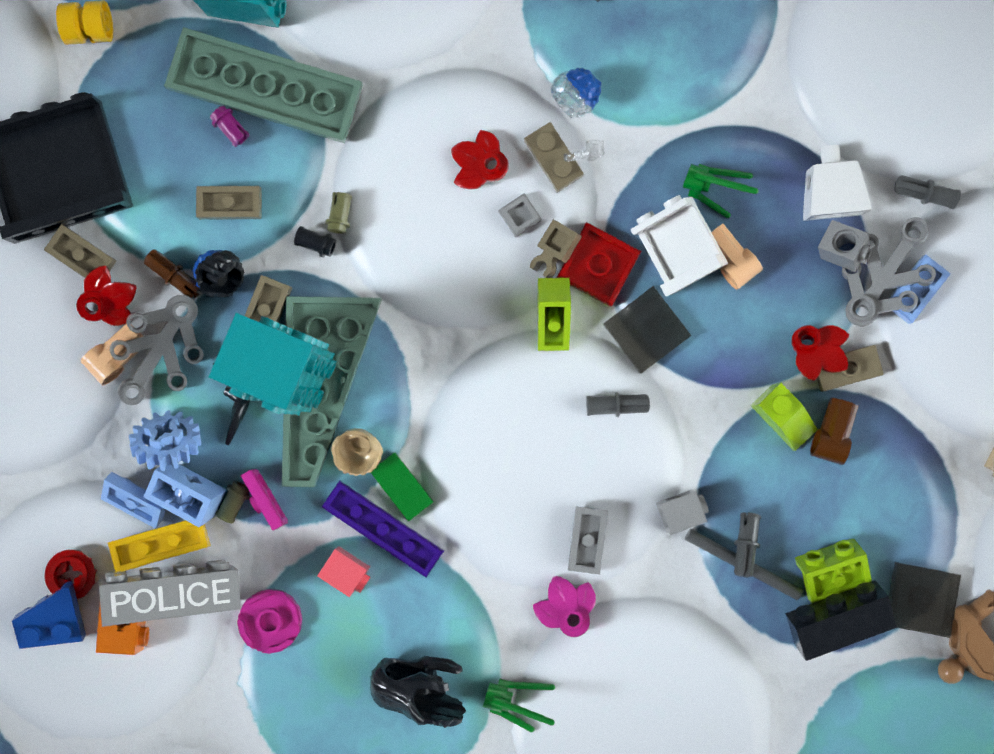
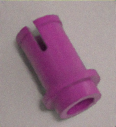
(229, 125)

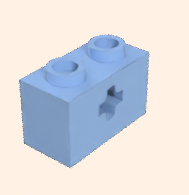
(185, 494)

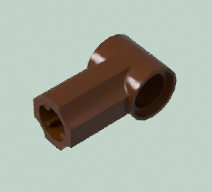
(833, 439)

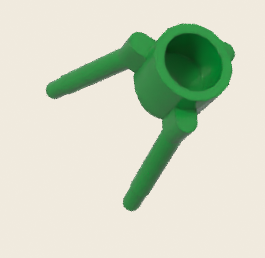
(701, 177)
(499, 702)

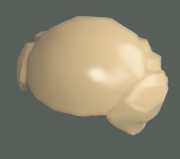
(356, 452)

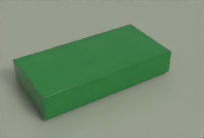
(402, 486)

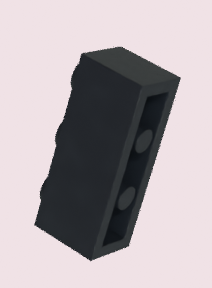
(841, 620)

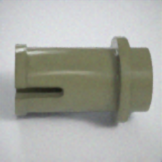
(339, 213)
(233, 501)

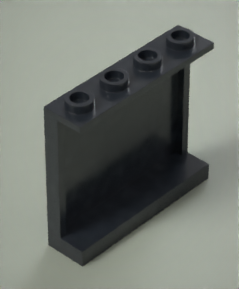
(58, 168)

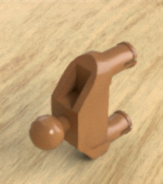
(970, 642)

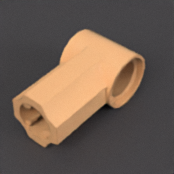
(741, 264)
(100, 361)

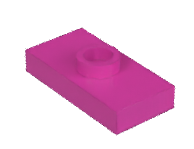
(263, 499)

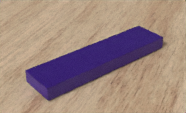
(383, 528)

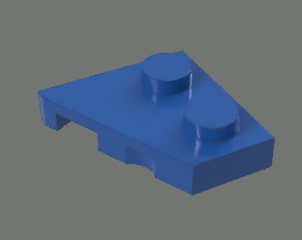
(51, 620)

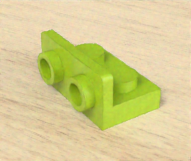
(833, 569)

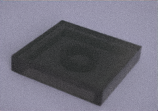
(646, 329)
(924, 599)

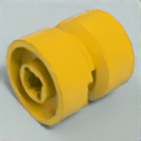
(80, 23)

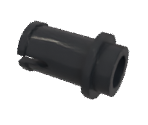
(315, 241)

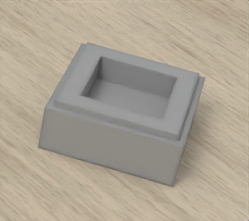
(519, 215)

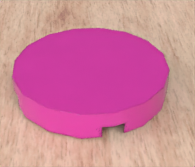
(269, 621)

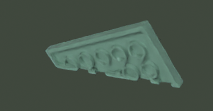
(346, 327)

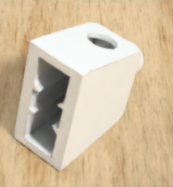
(834, 188)

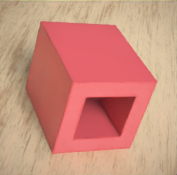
(345, 572)

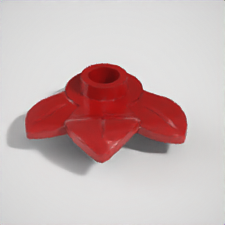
(475, 158)
(109, 296)
(823, 353)

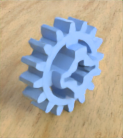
(165, 440)

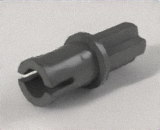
(927, 191)
(617, 404)
(747, 544)

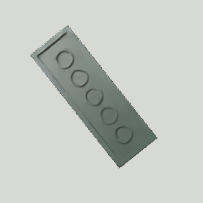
(263, 85)

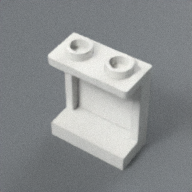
(679, 244)

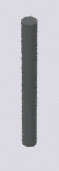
(729, 556)

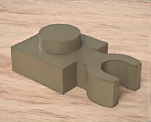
(557, 244)

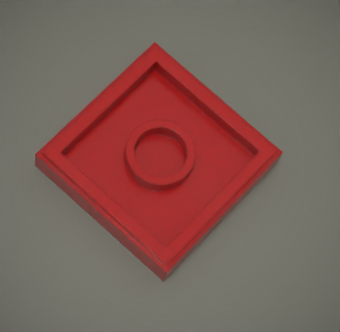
(599, 264)

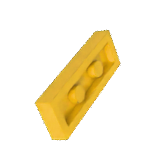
(157, 545)

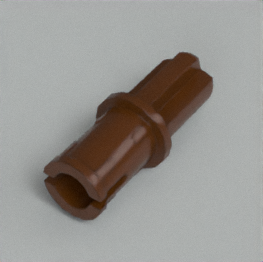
(172, 273)

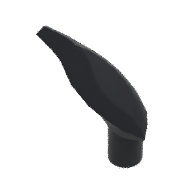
(238, 411)

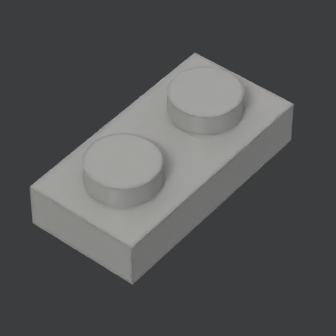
(587, 540)

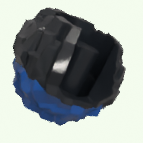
(218, 273)

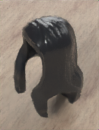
(417, 690)

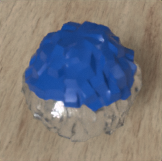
(576, 91)

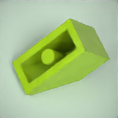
(553, 314)
(785, 415)

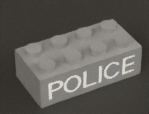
(168, 594)

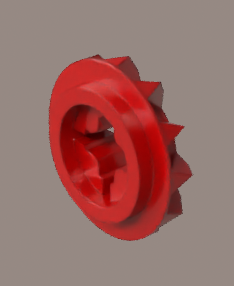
(60, 564)

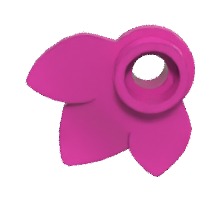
(564, 602)

